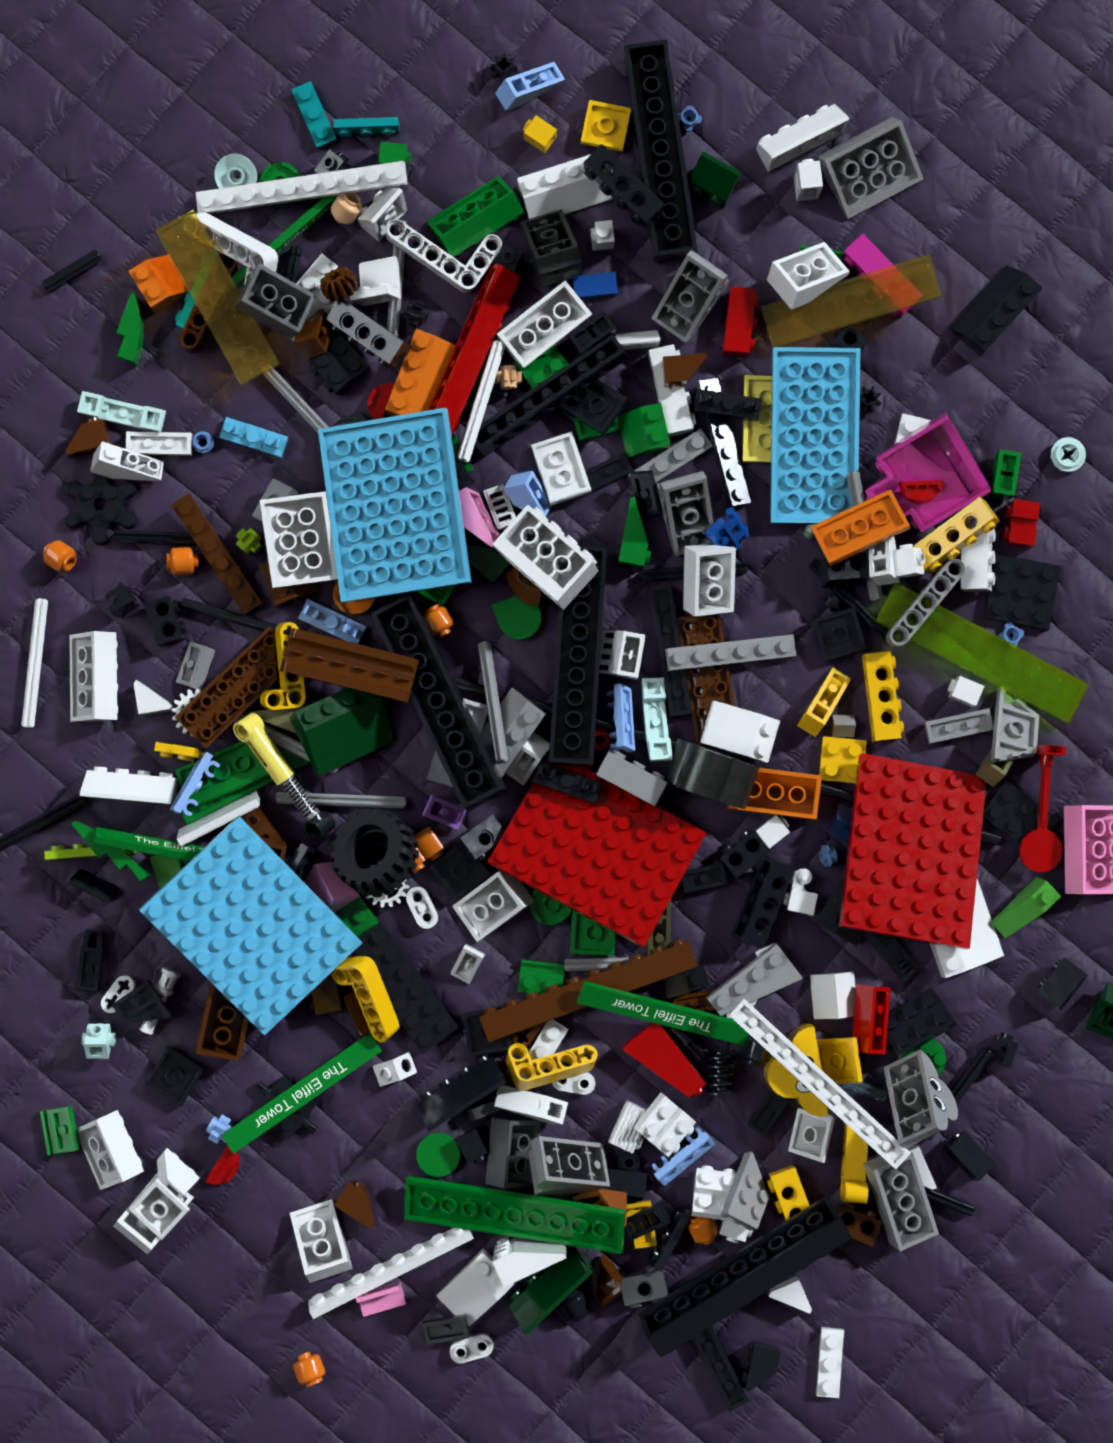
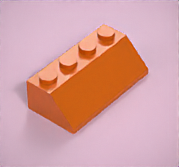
(784, 794)

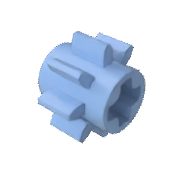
(217, 1128)

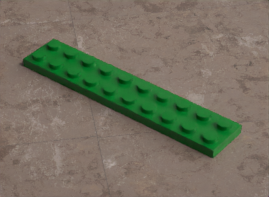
(515, 1214)

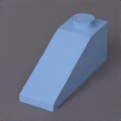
(528, 85)

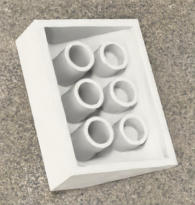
(298, 539)
(983, 946)
(522, 1257)

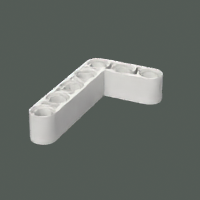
(238, 244)
(443, 257)

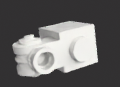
(798, 898)

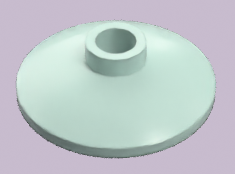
(226, 169)

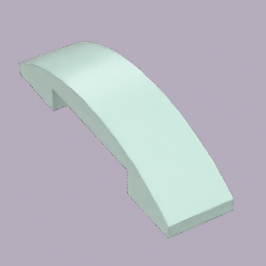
(121, 412)
(655, 719)

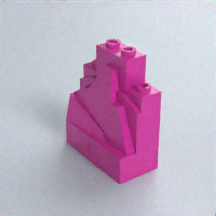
(931, 455)

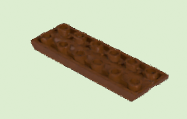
(349, 665)
(705, 682)
(232, 690)

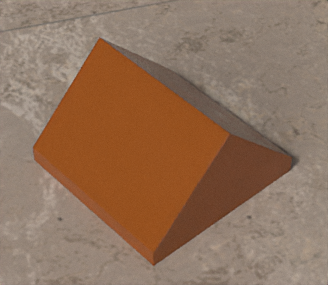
(604, 1198)

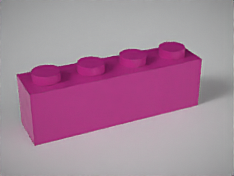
(866, 258)

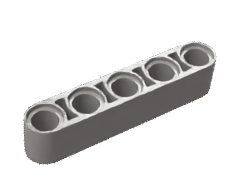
(932, 595)

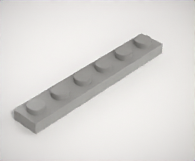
(730, 652)

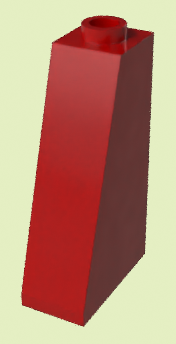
(662, 1056)

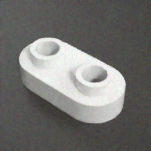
(422, 907)
(573, 1084)
(471, 1348)

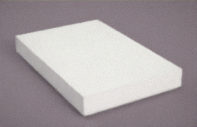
(561, 468)

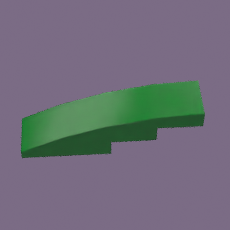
(119, 856)

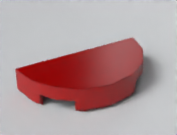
(378, 400)
(920, 491)
(225, 1168)

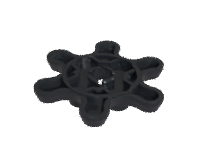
(100, 520)

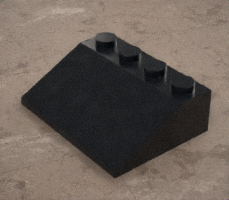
(461, 1092)

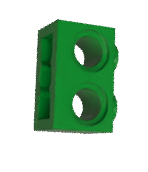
(1004, 474)

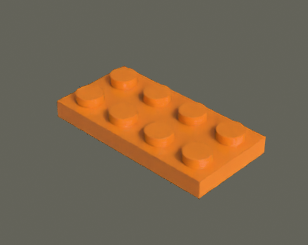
(860, 527)

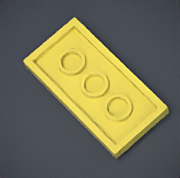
(757, 434)

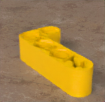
(286, 687)
(371, 994)
(580, 1060)
(853, 1174)

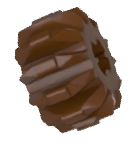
(338, 284)

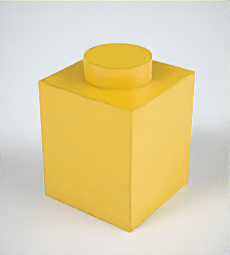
(539, 133)

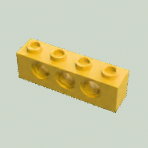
(958, 523)
(880, 730)
(787, 1178)

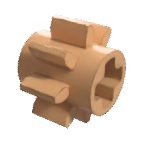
(508, 377)

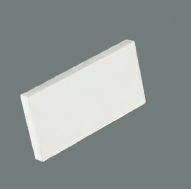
(218, 818)

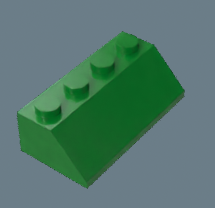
(475, 216)

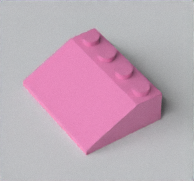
(1088, 849)

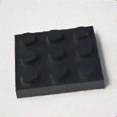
(1022, 592)

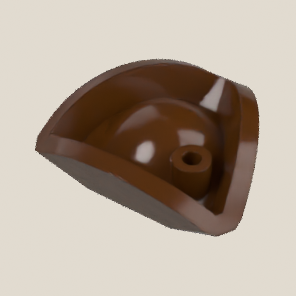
(524, 588)
(606, 1281)

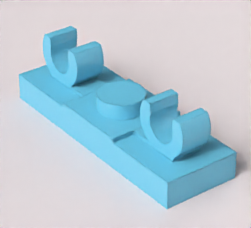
(253, 437)

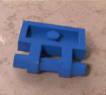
(721, 533)

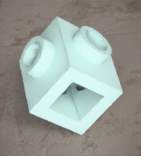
(98, 1041)

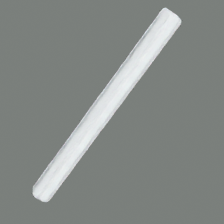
(481, 401)
(34, 663)

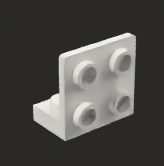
(378, 282)

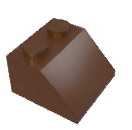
(288, 594)

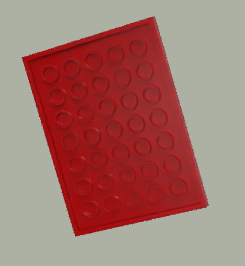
(913, 852)
(601, 859)

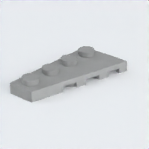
(757, 979)

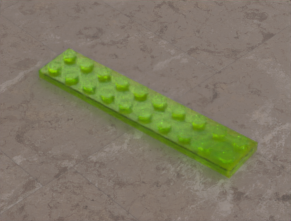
(987, 656)

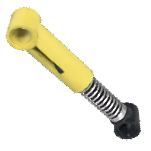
(252, 732)

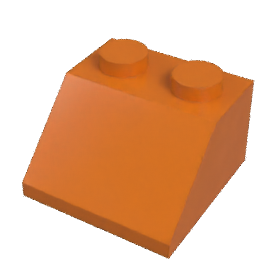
(159, 282)

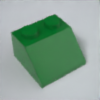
(644, 431)

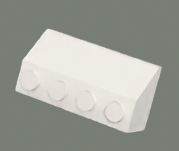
(802, 137)
(560, 188)
(543, 324)
(93, 676)
(130, 787)

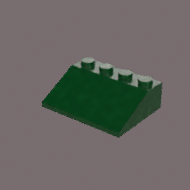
(342, 728)
(549, 1288)

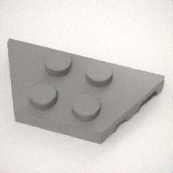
(1014, 729)
(747, 1195)

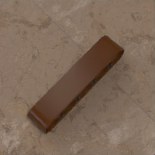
(201, 332)

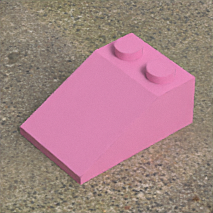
(476, 516)

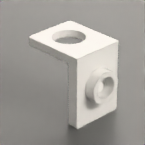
(392, 1071)

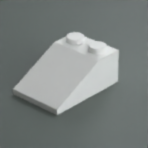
(386, 207)
(806, 274)
(740, 731)
(492, 904)
(136, 1230)
(320, 1241)
(474, 1288)

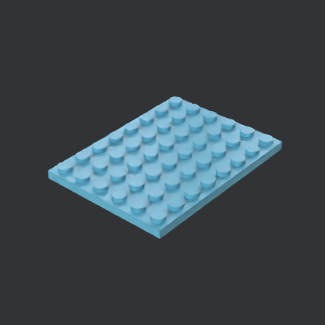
(394, 505)
(250, 925)

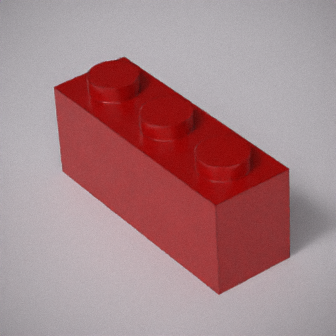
(740, 322)
(871, 1018)

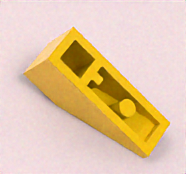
(824, 702)

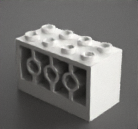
(533, 559)

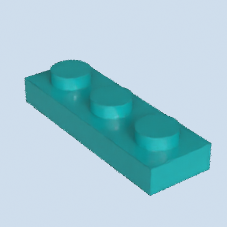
(314, 115)
(367, 126)

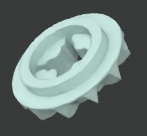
(1068, 444)

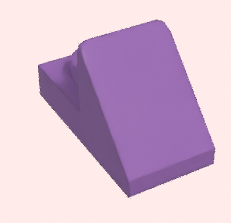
(444, 812)

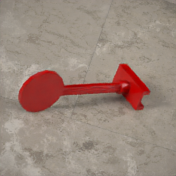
(1041, 848)

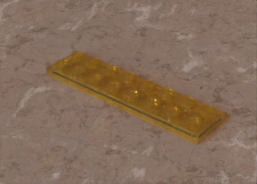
(216, 297)
(854, 301)

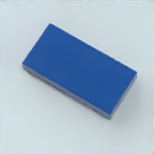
(595, 285)

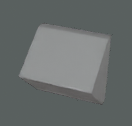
(843, 725)

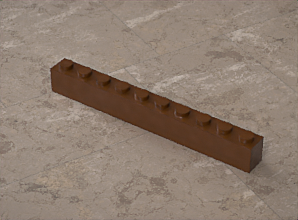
(563, 1000)

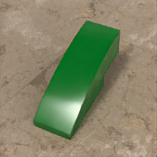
(131, 331)

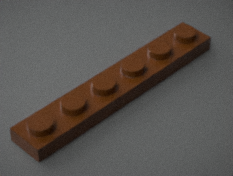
(216, 553)

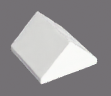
(833, 995)
(811, 1135)
(159, 1209)

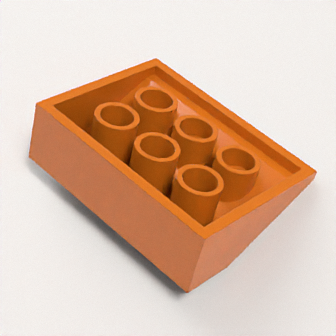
(419, 374)

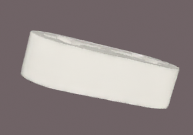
(114, 990)

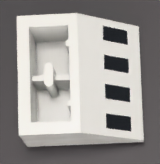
(621, 653)

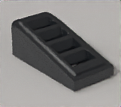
(661, 1212)

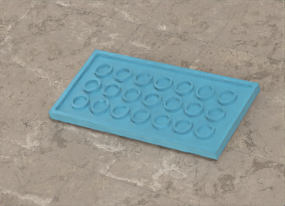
(813, 432)

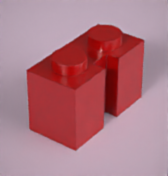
(1021, 523)

